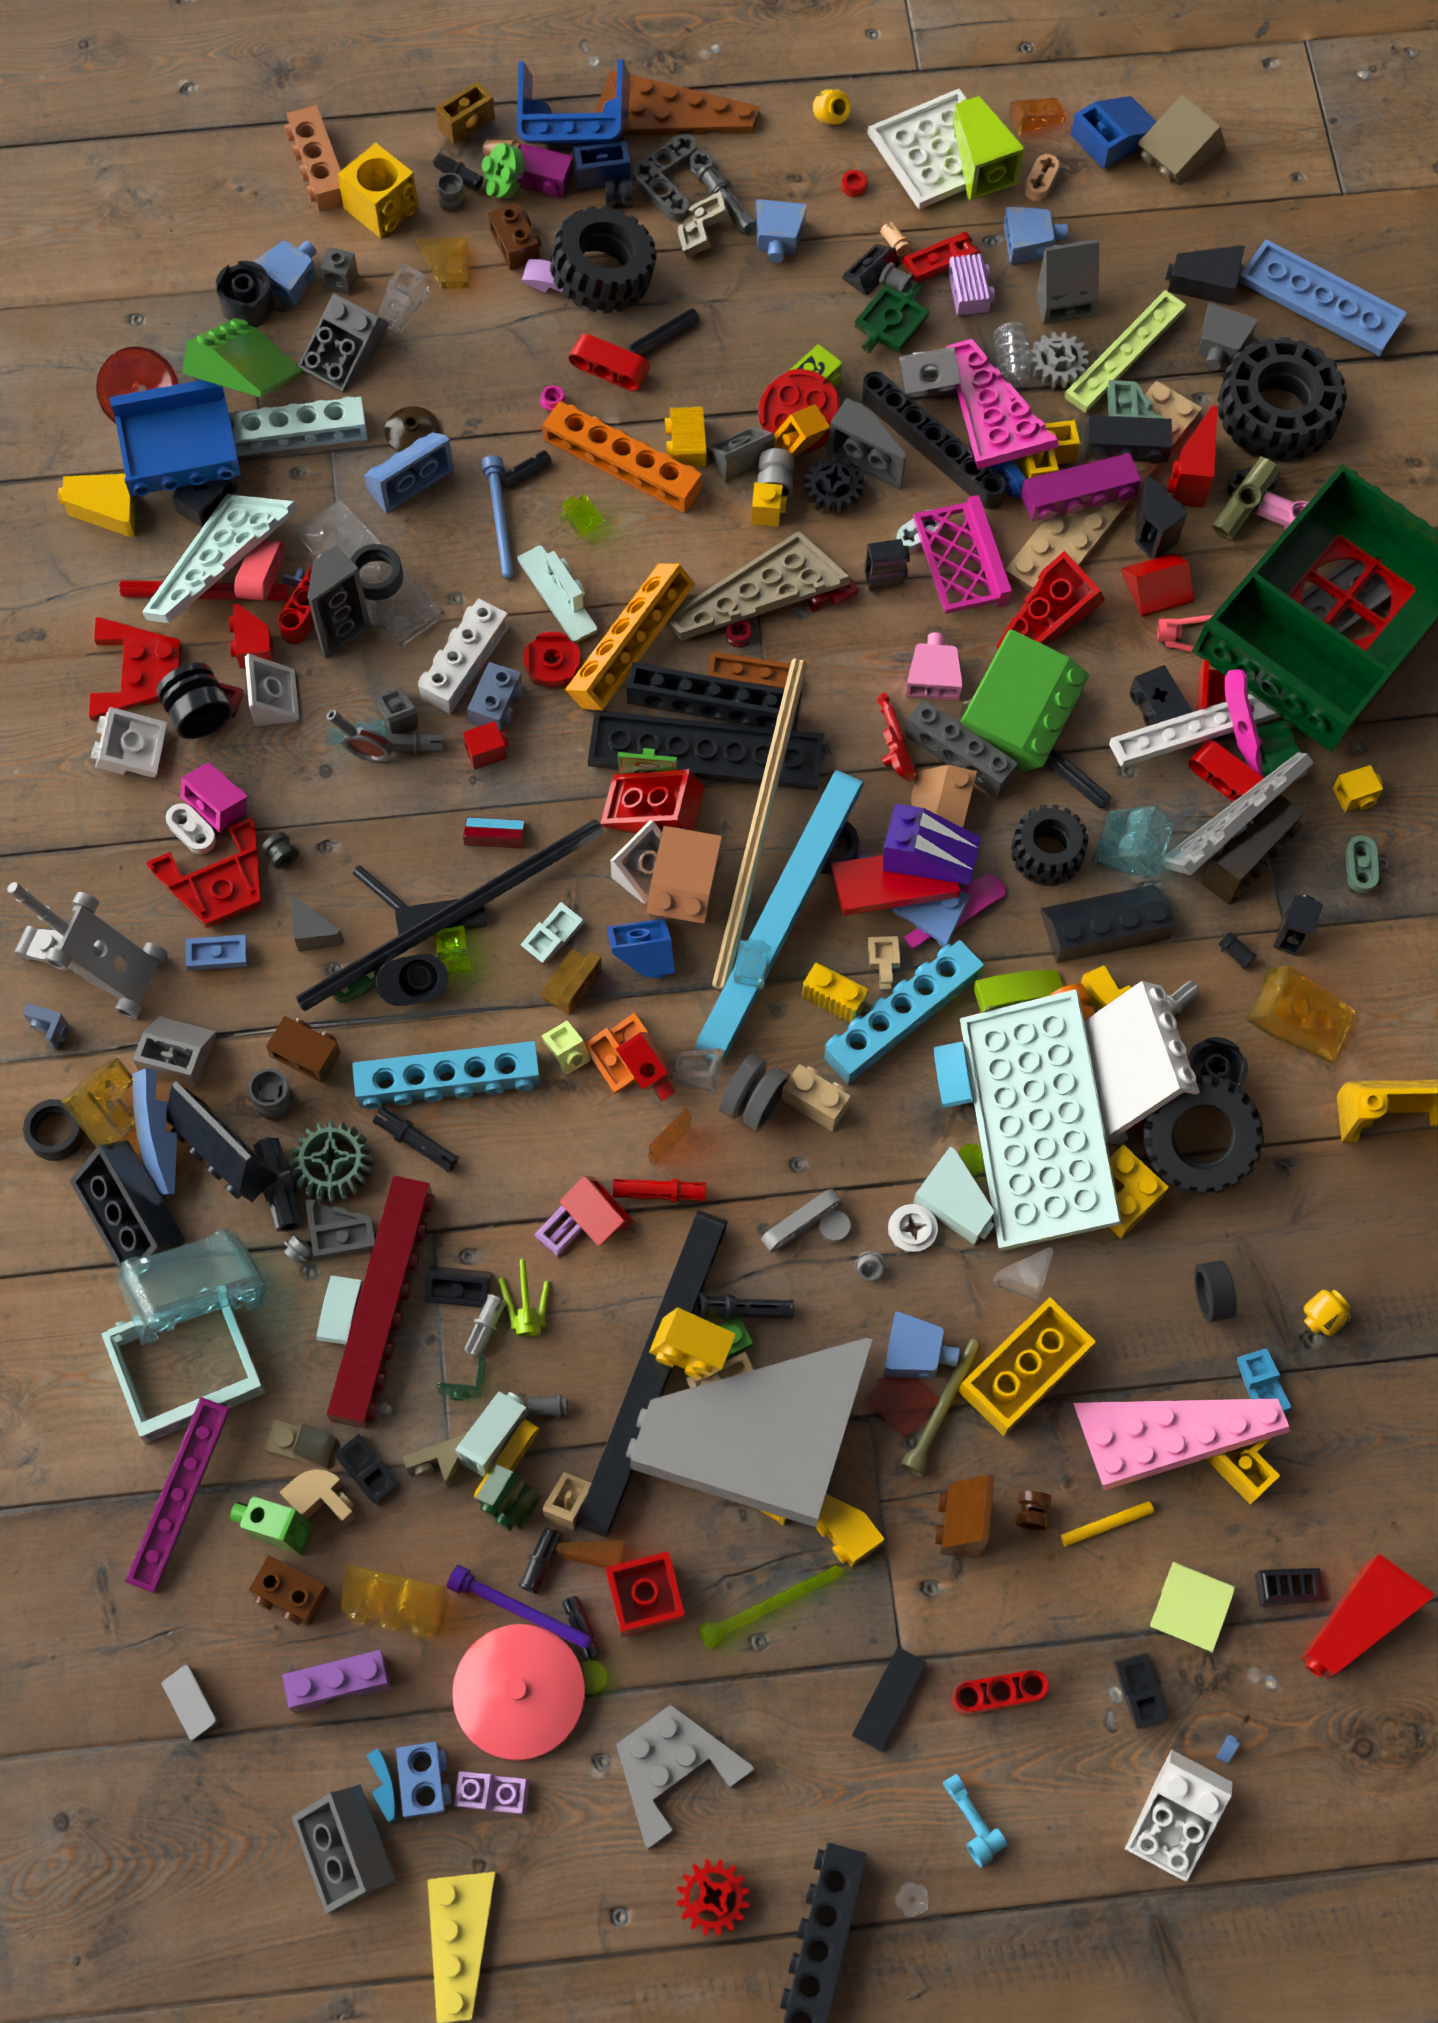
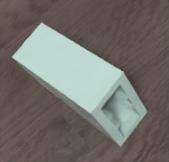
(956, 1198)
(491, 1433)

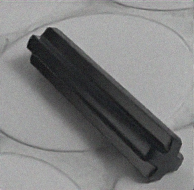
(665, 332)
(1077, 779)

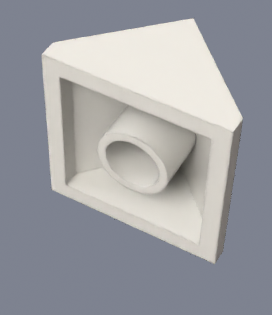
(271, 692)
(636, 862)

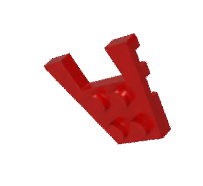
(145, 663)
(221, 888)

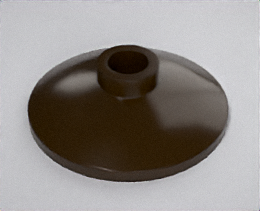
(401, 435)

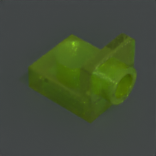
(581, 514)
(453, 949)

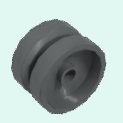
(754, 1092)

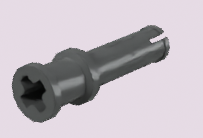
(715, 183)

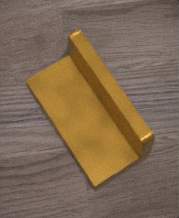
(571, 980)

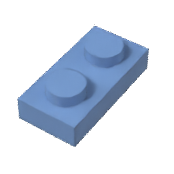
(216, 952)

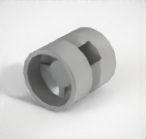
(777, 467)

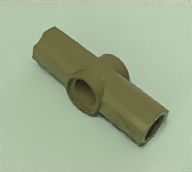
(1255, 485)

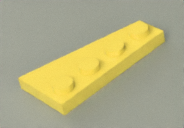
(458, 1932)

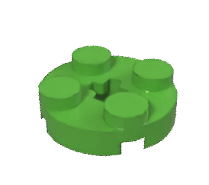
(502, 170)

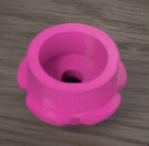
(550, 393)

